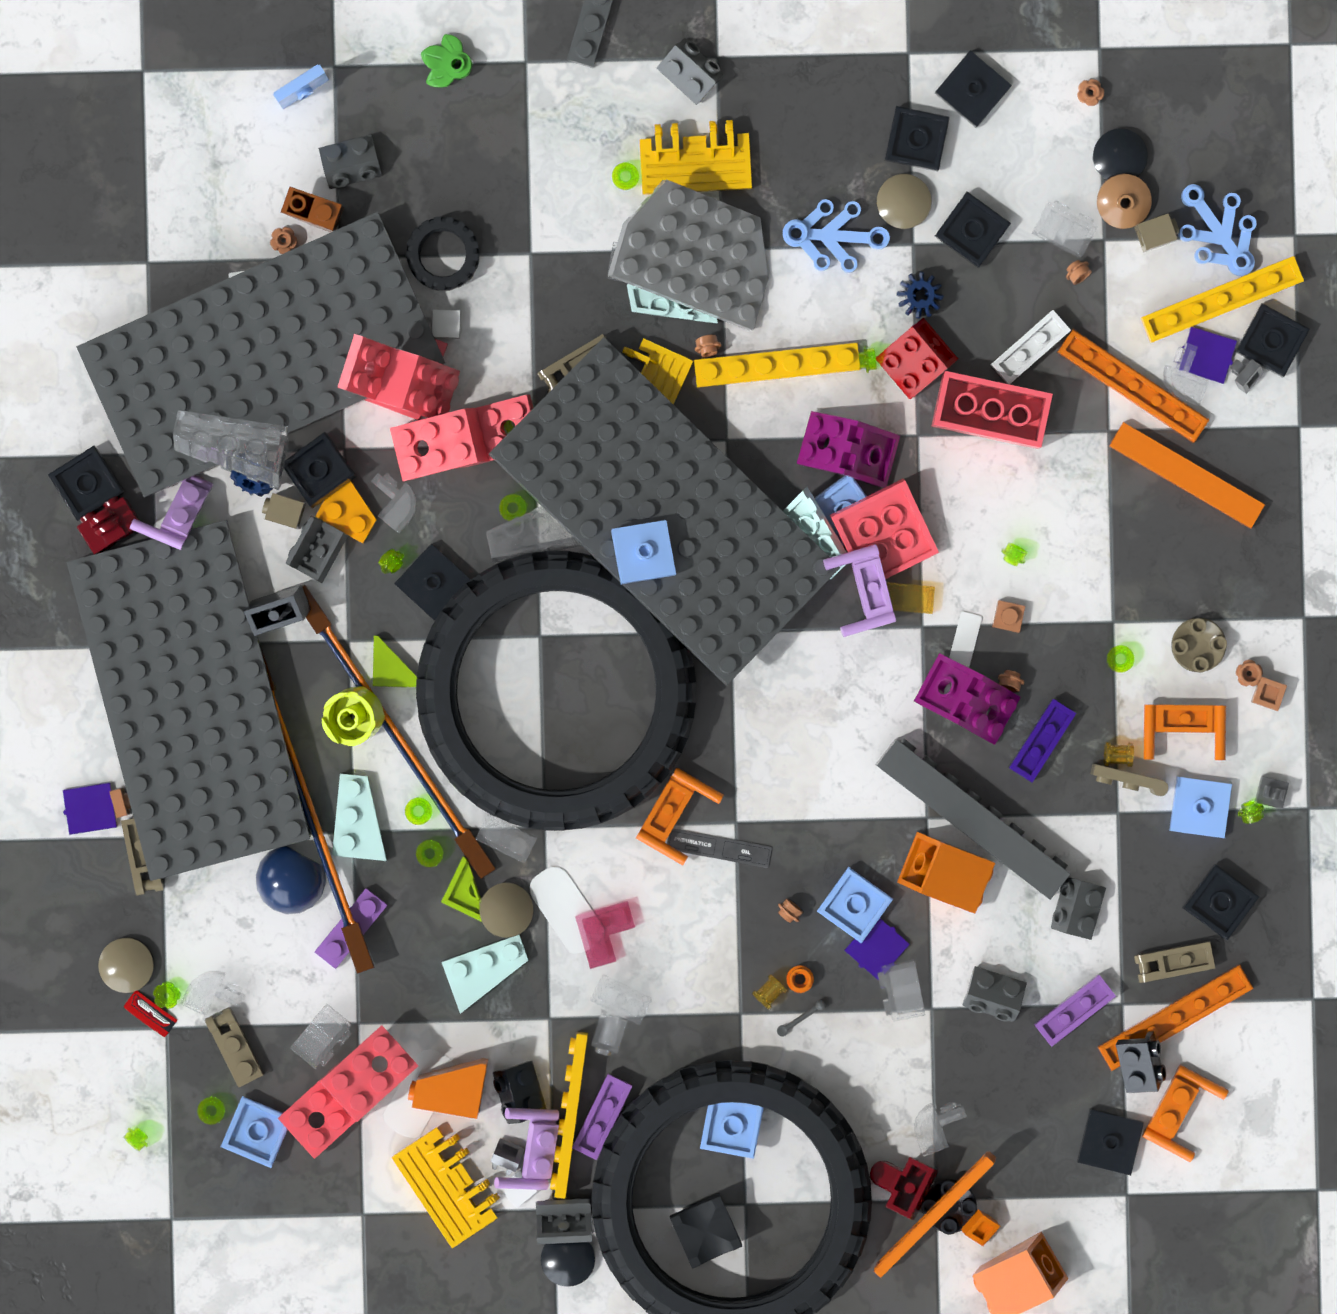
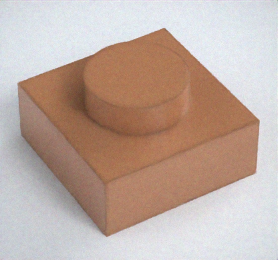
(1008, 616)
(1269, 693)
(120, 802)

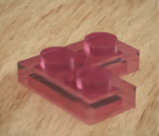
(596, 928)

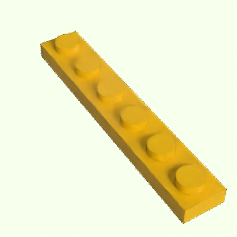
(1222, 299)
(777, 365)
(567, 1125)

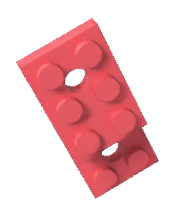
(398, 378)
(456, 437)
(348, 1092)

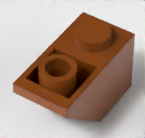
(312, 209)

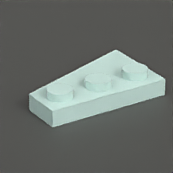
(652, 304)
(811, 520)
(356, 821)
(482, 969)

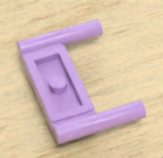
(180, 515)
(871, 588)
(538, 1151)

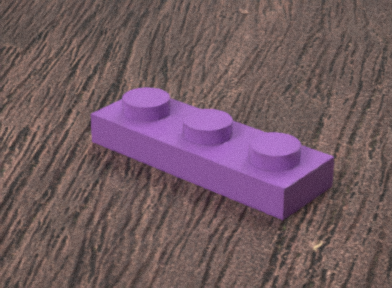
(365, 911)
(1074, 1010)
(602, 1116)

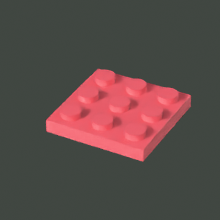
(892, 523)

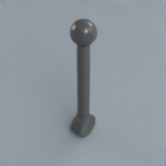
(783, 1030)

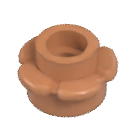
(1085, 86)
(278, 234)
(1078, 271)
(707, 345)
(1241, 672)
(1011, 680)
(789, 911)

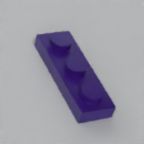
(1042, 740)

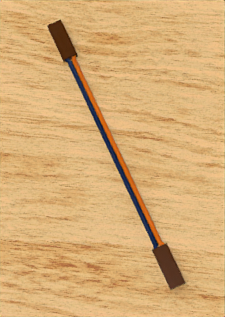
(466, 840)
(352, 933)

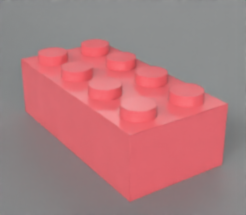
(992, 410)

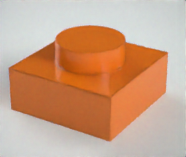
(980, 1227)

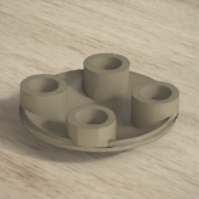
(904, 201)
(1198, 645)
(506, 910)
(126, 965)

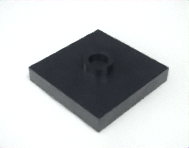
(973, 89)
(917, 138)
(972, 229)
(1272, 340)
(318, 470)
(85, 482)
(431, 581)
(1220, 902)
(1110, 1142)

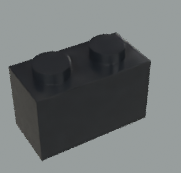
(277, 610)

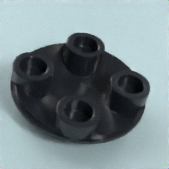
(1120, 153)
(958, 1214)
(568, 1262)

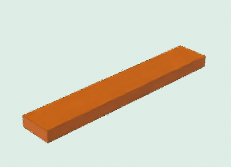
(1133, 386)
(1186, 475)
(1183, 1011)
(935, 1213)

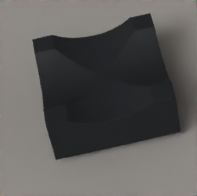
(705, 1230)

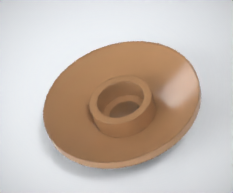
(1114, 191)

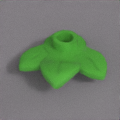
(442, 61)

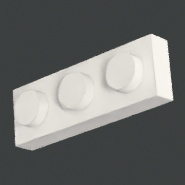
(1030, 347)

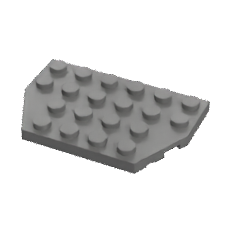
(695, 254)

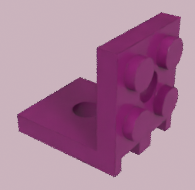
(848, 448)
(967, 699)

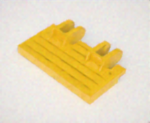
(695, 165)
(662, 368)
(443, 1188)

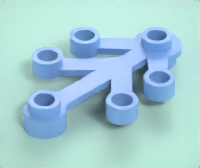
(1220, 233)
(831, 235)

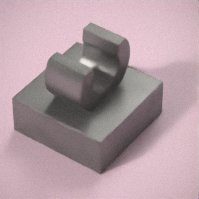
(1246, 375)
(1271, 792)
(507, 1155)

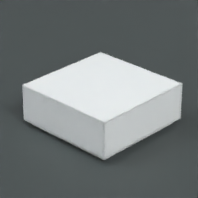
(446, 323)
(518, 1196)

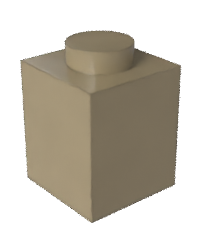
(1157, 232)
(283, 510)

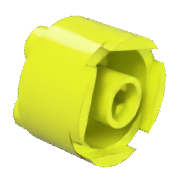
(367, 712)

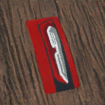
(150, 1013)

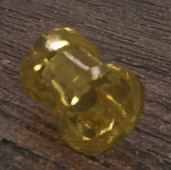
(1118, 754)
(769, 991)

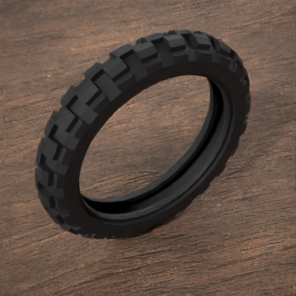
(469, 769)
(726, 1083)

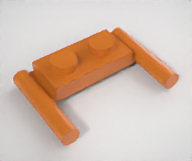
(1185, 719)
(668, 810)
(1174, 1108)

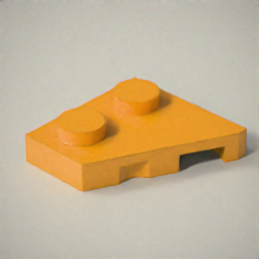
(348, 513)

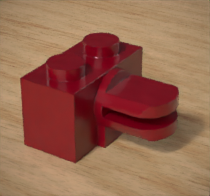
(108, 525)
(906, 1185)

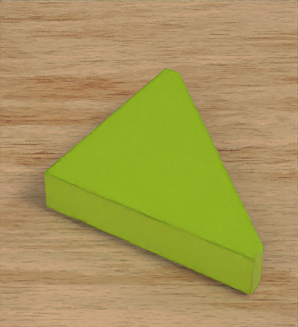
(389, 668)
(463, 891)

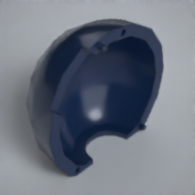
(289, 880)

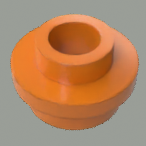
(806, 985)

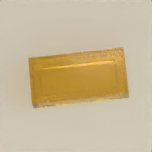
(911, 597)

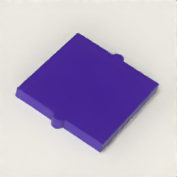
(1212, 354)
(89, 808)
(879, 948)

